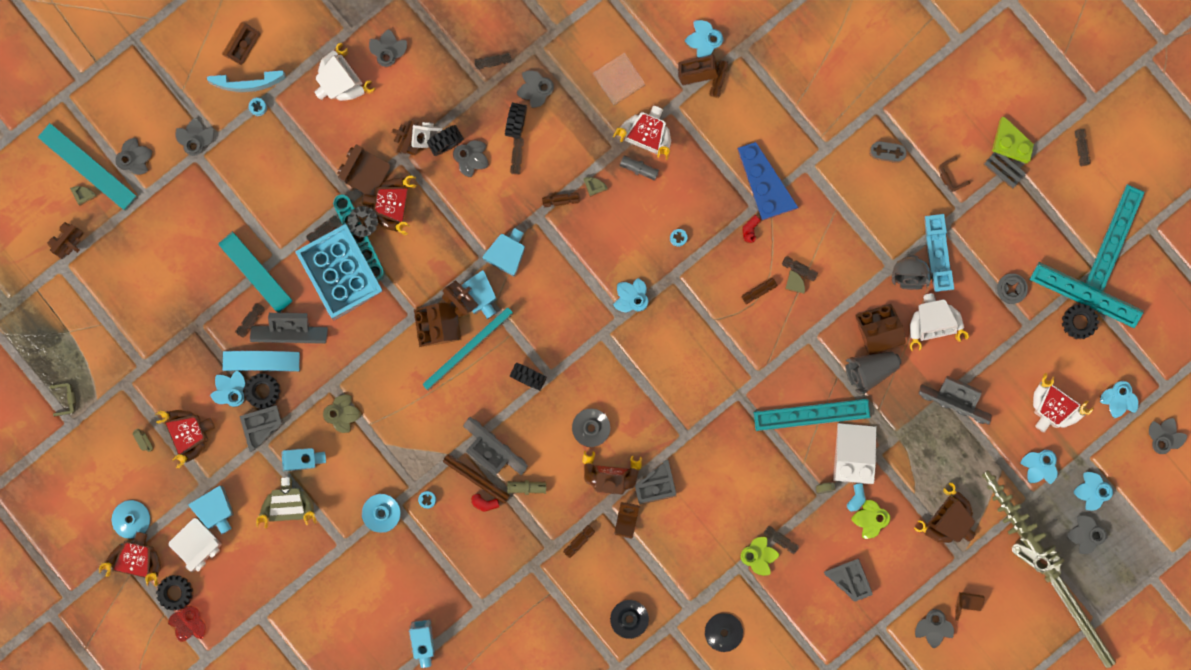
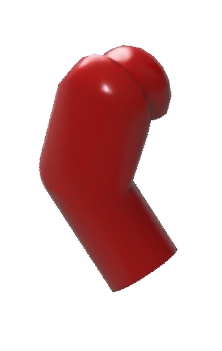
(748, 229)
(483, 505)

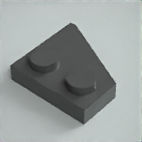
(260, 425)
(656, 486)
(851, 579)

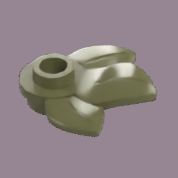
(344, 413)

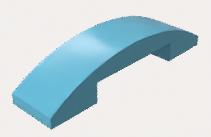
(270, 79)
(938, 253)
(261, 361)

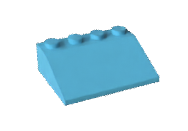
(339, 272)

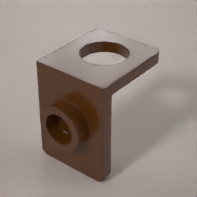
(626, 520)
(968, 601)

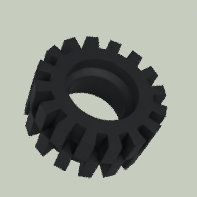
(515, 120)
(445, 140)
(1091, 321)
(528, 376)
(270, 399)
(163, 598)

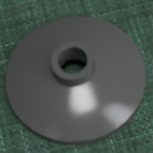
(586, 418)

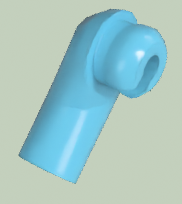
(858, 499)

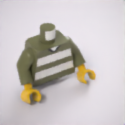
(286, 505)

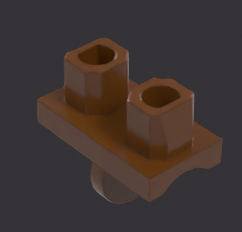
(405, 144)
(67, 241)
(460, 297)

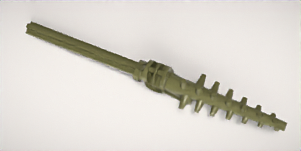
(1031, 551)

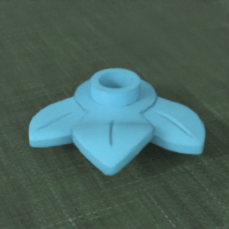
(701, 38)
(629, 294)
(227, 387)
(1120, 402)
(1038, 468)
(1090, 491)

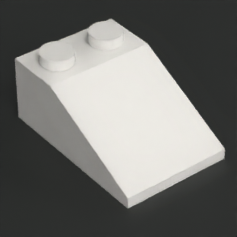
(855, 454)

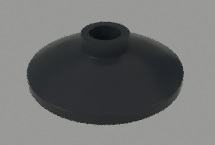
(637, 626)
(713, 632)

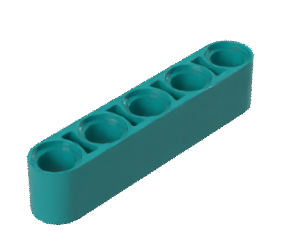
(366, 244)
(255, 272)

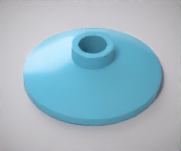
(373, 506)
(140, 517)

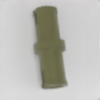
(526, 487)

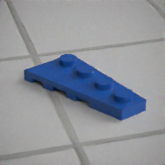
(768, 190)

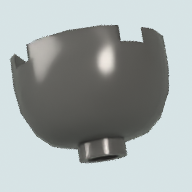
(911, 273)

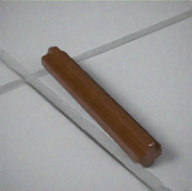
(476, 478)

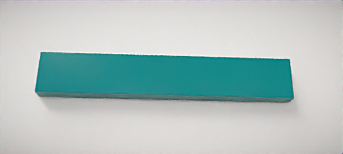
(87, 166)
(1114, 237)
(1086, 295)
(467, 349)
(811, 415)

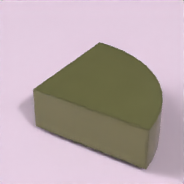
(594, 185)
(82, 194)
(795, 283)

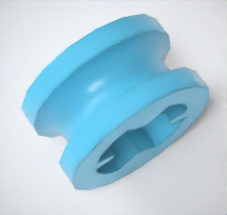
(252, 109)
(673, 240)
(421, 499)

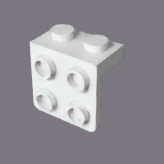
(195, 545)

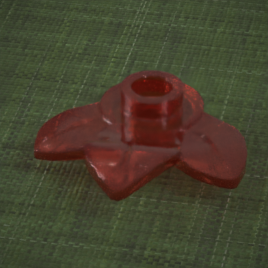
(186, 627)

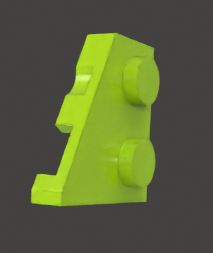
(1012, 142)

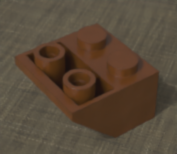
(437, 324)
(880, 329)

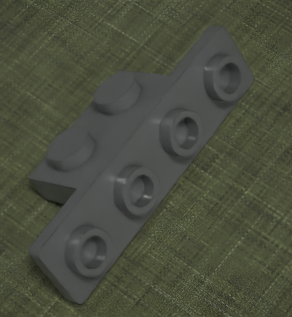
(288, 329)
(958, 397)
(490, 451)

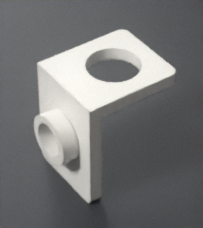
(425, 128)

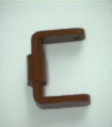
(945, 178)

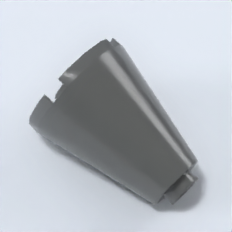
(871, 369)

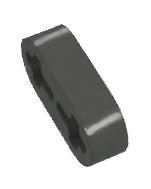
(887, 156)

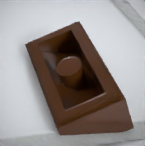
(241, 43)
(697, 70)

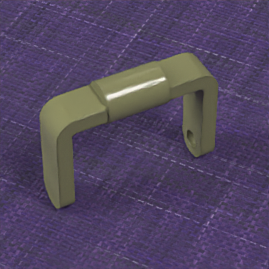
(70, 398)
(142, 440)

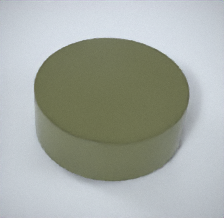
(825, 488)

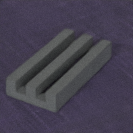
(1017, 178)

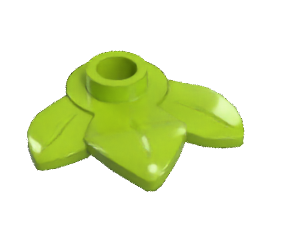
(868, 519)
(762, 556)

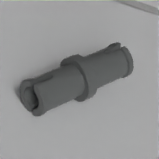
(639, 168)

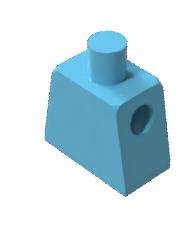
(506, 252)
(482, 294)
(292, 459)
(214, 509)
(422, 635)

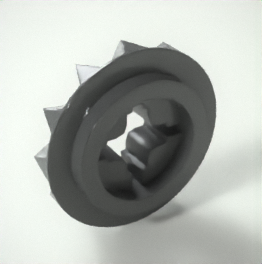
(371, 221)
(1021, 289)

